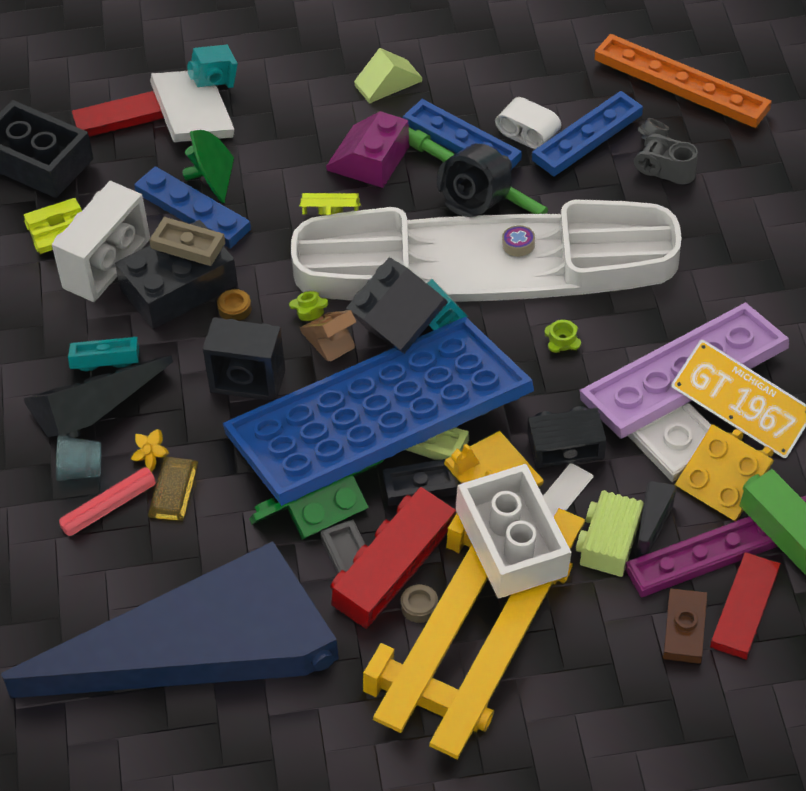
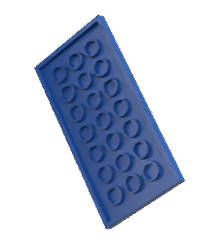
(375, 409)

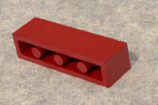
(392, 557)

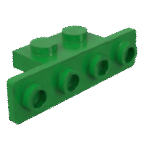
(321, 507)

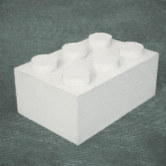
(98, 237)
(512, 530)

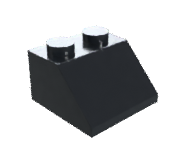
(396, 305)

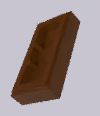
(685, 625)

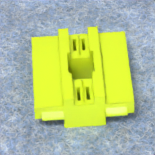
(329, 202)
(49, 222)

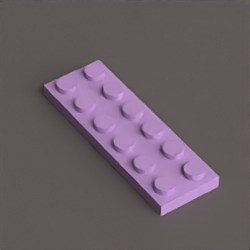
(644, 389)

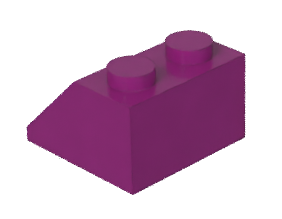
(372, 149)

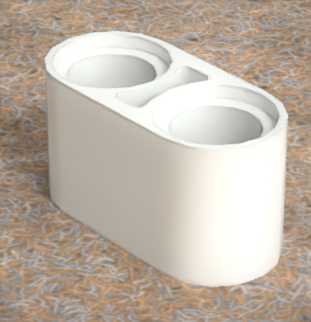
(528, 122)

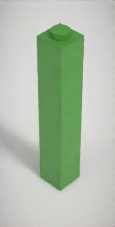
(778, 513)

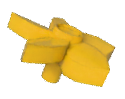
(150, 448)

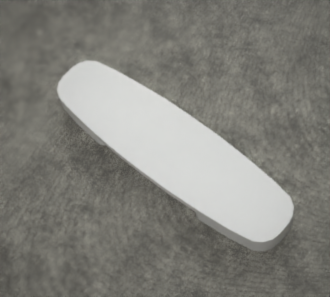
(577, 252)

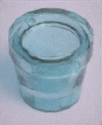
(77, 459)

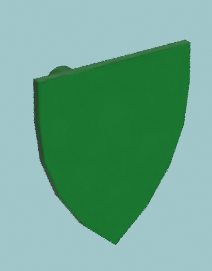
(209, 160)

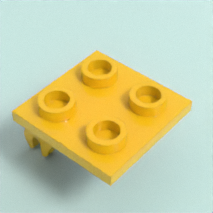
(486, 458)
(721, 469)

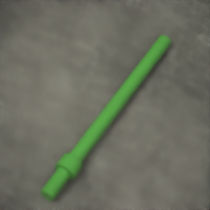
(423, 142)

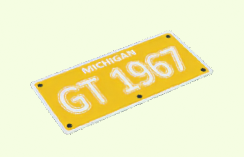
(742, 398)

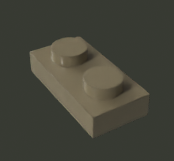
(187, 241)

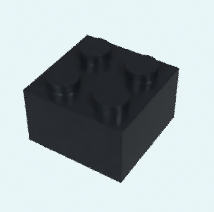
(244, 359)

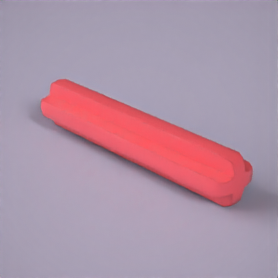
(107, 501)

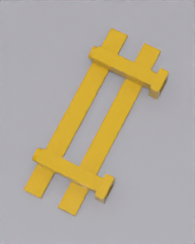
(413, 683)

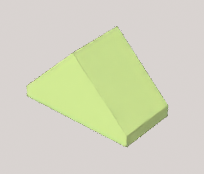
(385, 75)

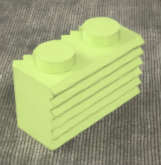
(610, 534)

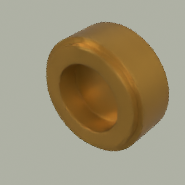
(234, 305)

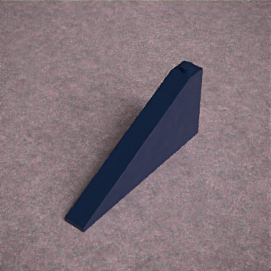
(221, 627)

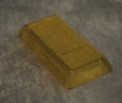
(173, 488)

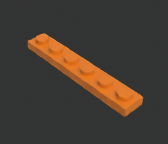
(683, 80)

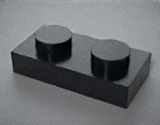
(409, 478)

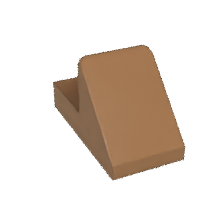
(330, 334)

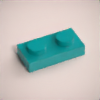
(114, 352)

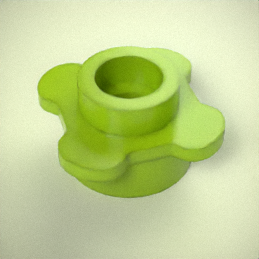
(309, 305)
(562, 336)

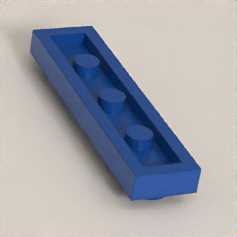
(454, 132)
(587, 133)
(191, 205)

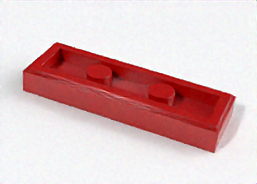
(118, 114)
(745, 605)

